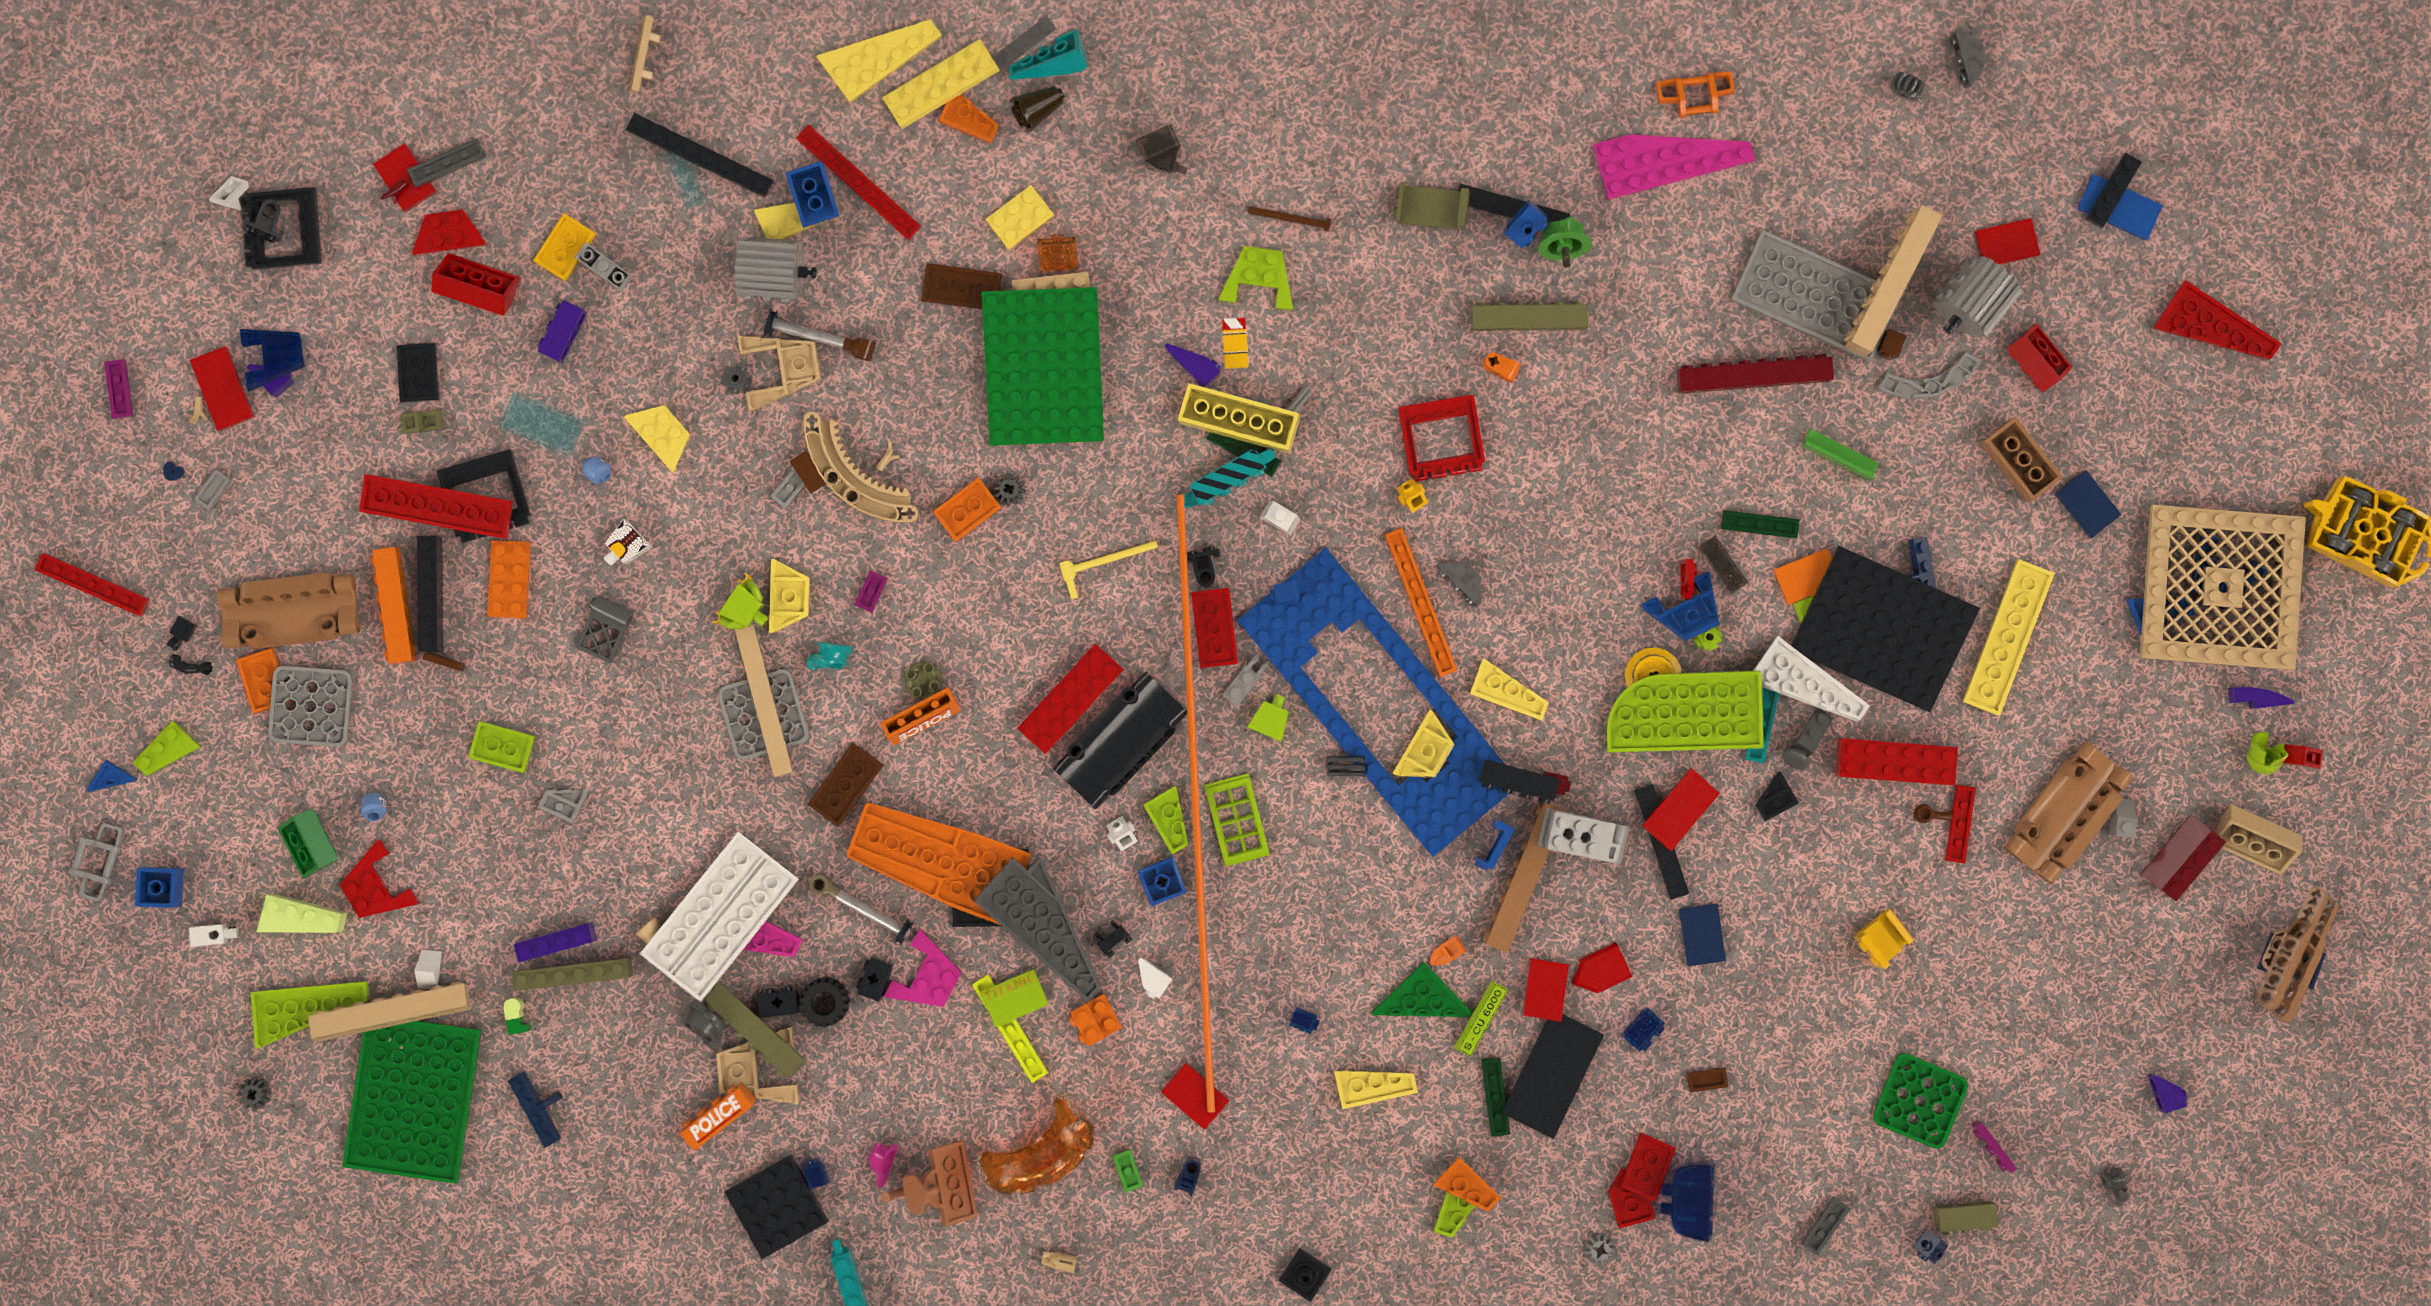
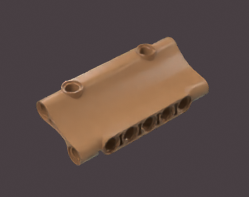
(289, 611)
(2068, 813)

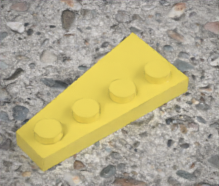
(1505, 691)
(1368, 1087)

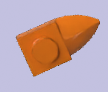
(1447, 951)

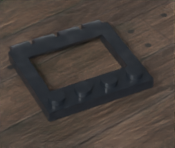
(308, 223)
(483, 468)

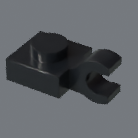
(182, 630)

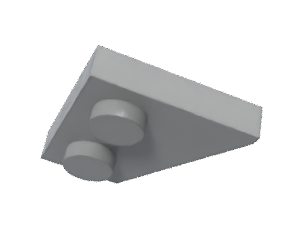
(563, 803)

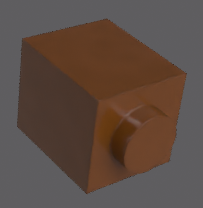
(1891, 344)

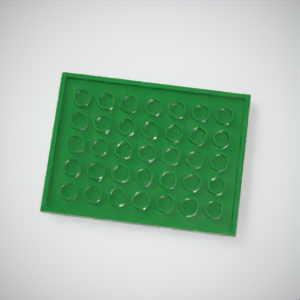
(1043, 366)
(413, 1100)

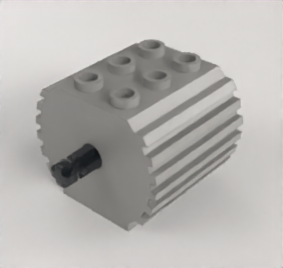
(770, 268)
(1976, 297)

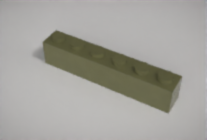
(1529, 317)
(572, 974)
(755, 1030)

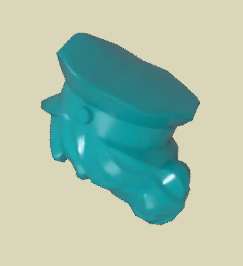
(829, 656)

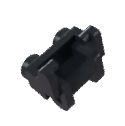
(1113, 939)

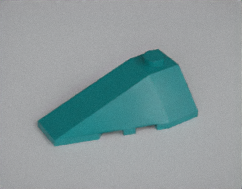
(1061, 58)

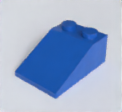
(812, 194)

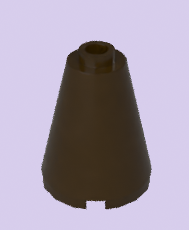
(1036, 106)

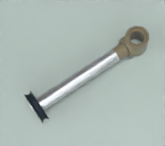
(830, 890)

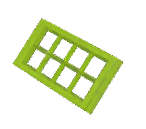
(1245, 855)

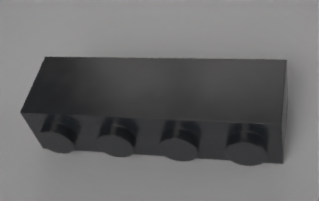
(1518, 780)

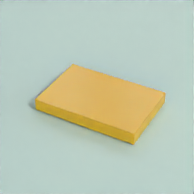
(562, 246)

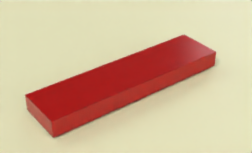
(1960, 824)

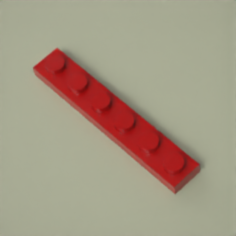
(92, 584)

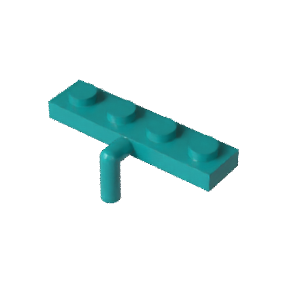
(1769, 703)

